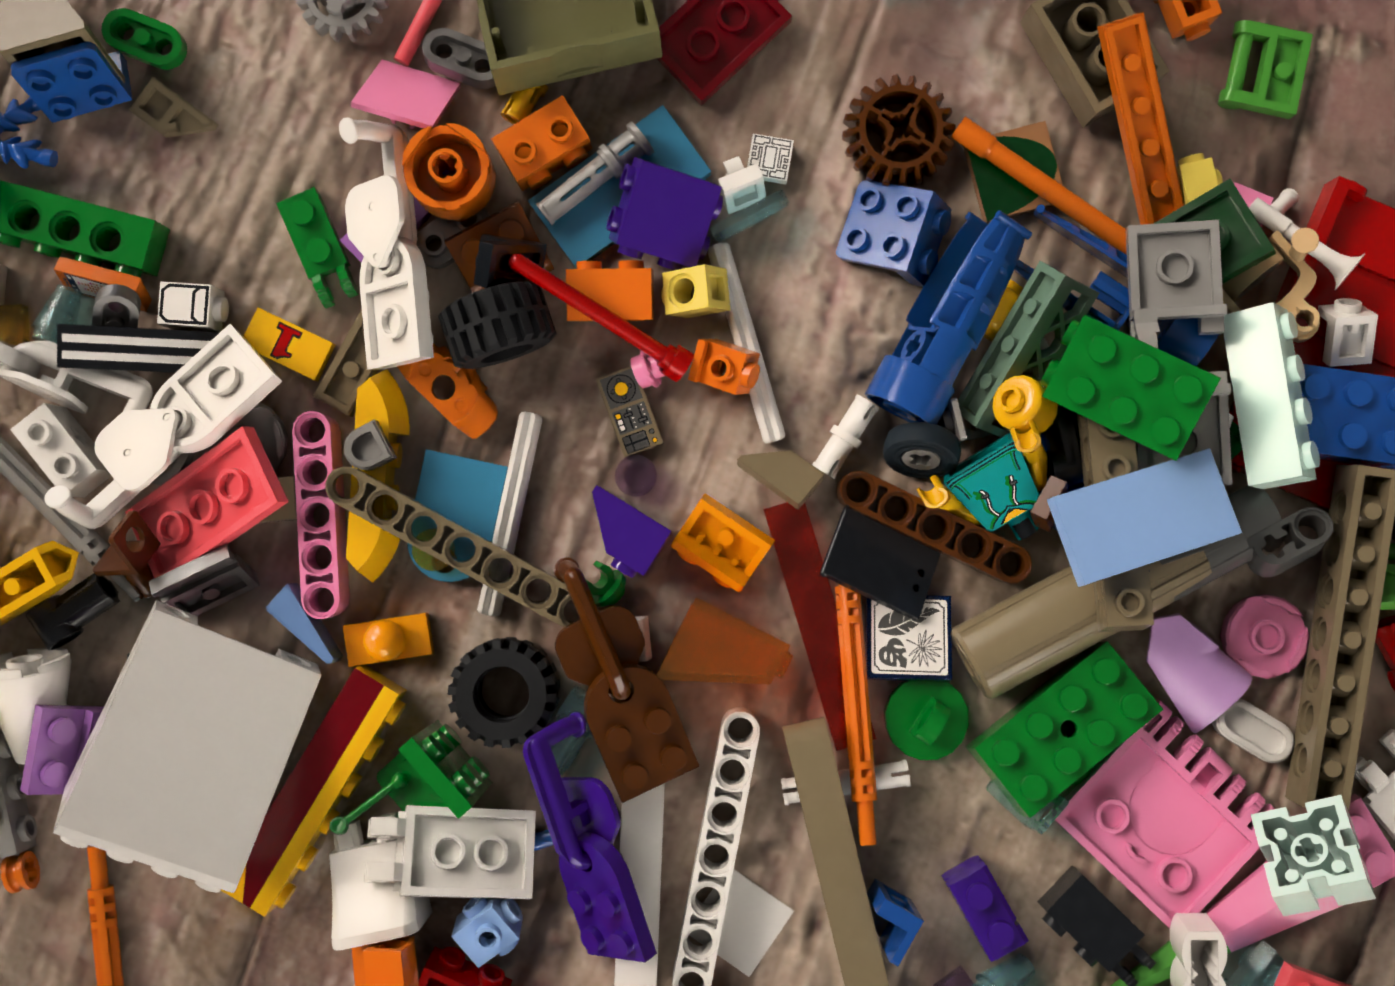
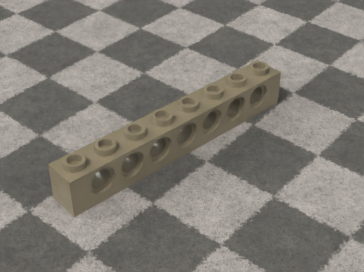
(1342, 635)

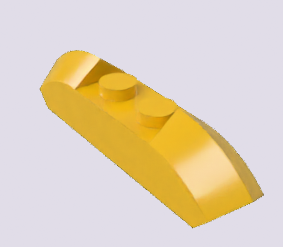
(368, 545)
(34, 578)

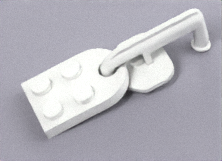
(393, 268)
(24, 361)
(184, 417)

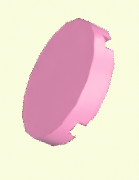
(1265, 635)

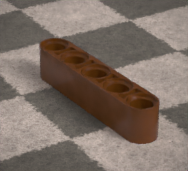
(953, 528)

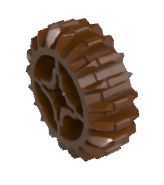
(884, 124)

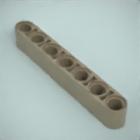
(439, 546)
(835, 853)

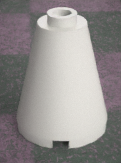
(26, 682)

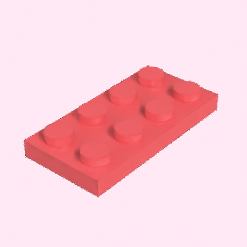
(211, 501)

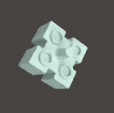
(1312, 856)

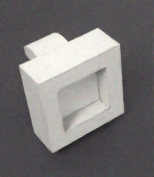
(741, 185)

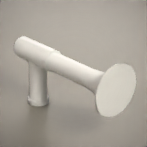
(1273, 218)

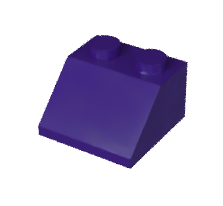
(628, 534)

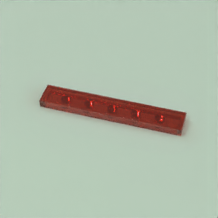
(812, 607)

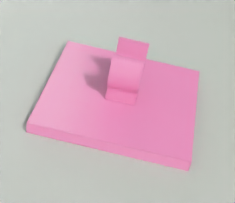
(405, 95)

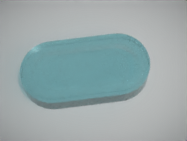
(749, 216)

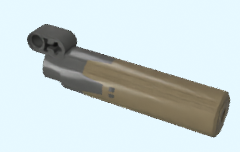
(1060, 618)

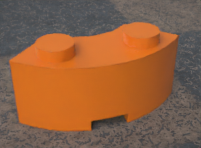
(386, 963)

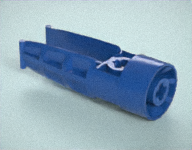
(948, 319)
(1176, 336)

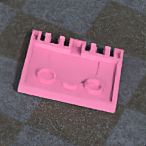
(1161, 822)

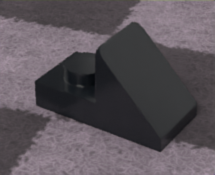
(494, 257)

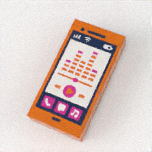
(90, 278)

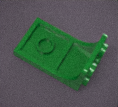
(1128, 386)
(437, 772)

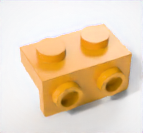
(721, 543)

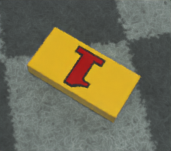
(288, 344)

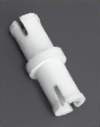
(845, 436)

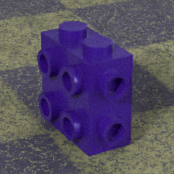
(664, 214)

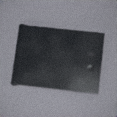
(880, 563)

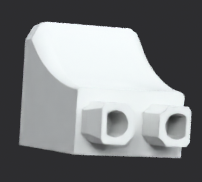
(363, 910)

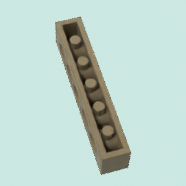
(1125, 598)

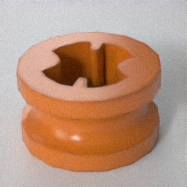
(20, 872)

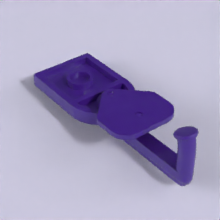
(583, 831)

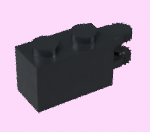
(1095, 923)

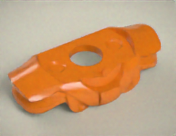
(469, 406)

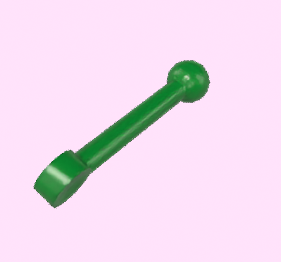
(340, 825)

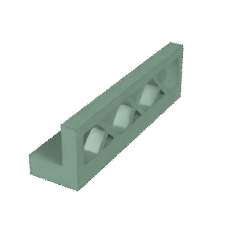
(1019, 338)

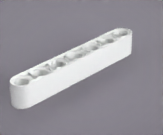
(725, 833)

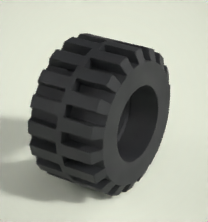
(497, 324)
(473, 710)

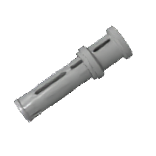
(554, 208)

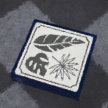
(909, 648)

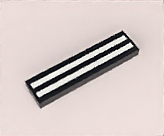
(127, 347)

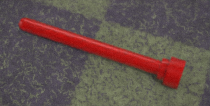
(671, 359)

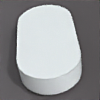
(1255, 732)

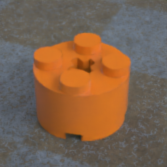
(451, 148)

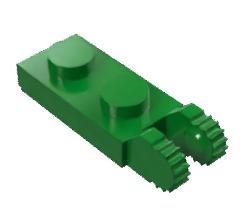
(317, 243)

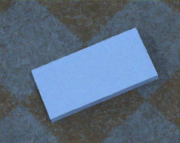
(1143, 517)

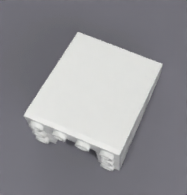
(187, 751)

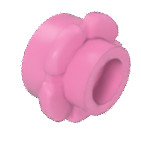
(646, 370)

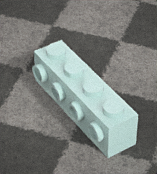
(1269, 396)

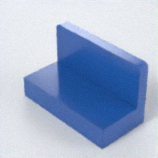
(902, 918)

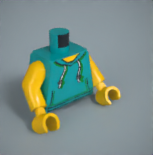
(996, 484)

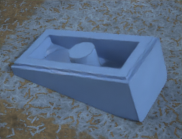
(312, 632)

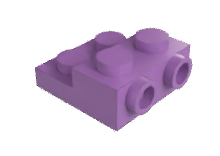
(56, 745)

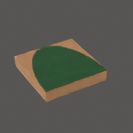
(1000, 191)

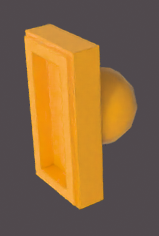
(388, 639)

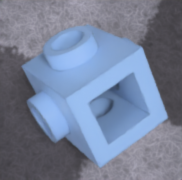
(488, 928)

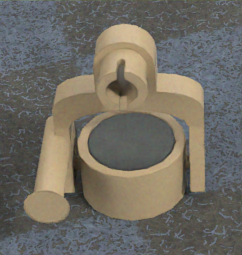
(1303, 242)

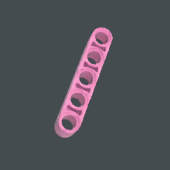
(310, 535)

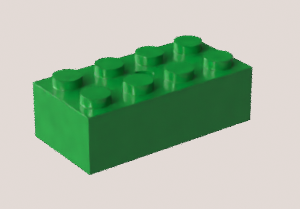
(1026, 747)

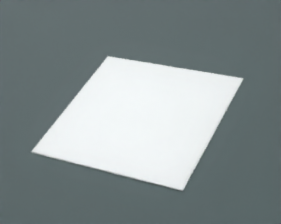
(749, 925)

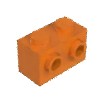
(543, 144)
(622, 290)

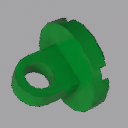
(926, 719)

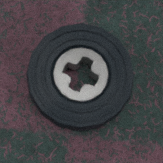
(922, 450)

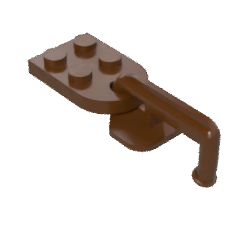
(640, 728)

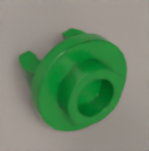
(609, 587)

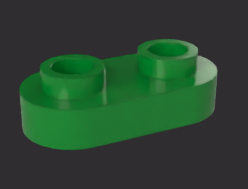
(147, 40)

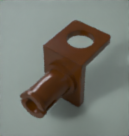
(130, 557)

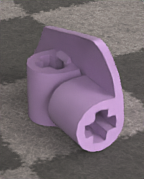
(1194, 670)

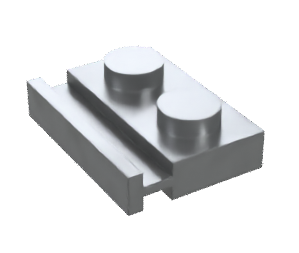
(205, 581)

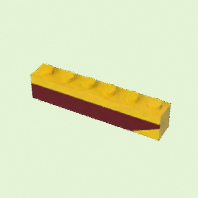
(316, 788)

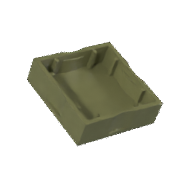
(564, 39)

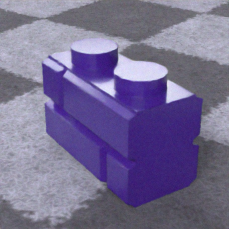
(984, 908)

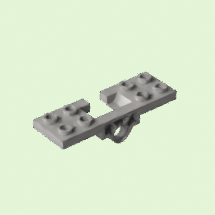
(1179, 276)

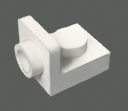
(1348, 332)

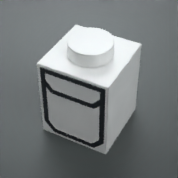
(192, 307)

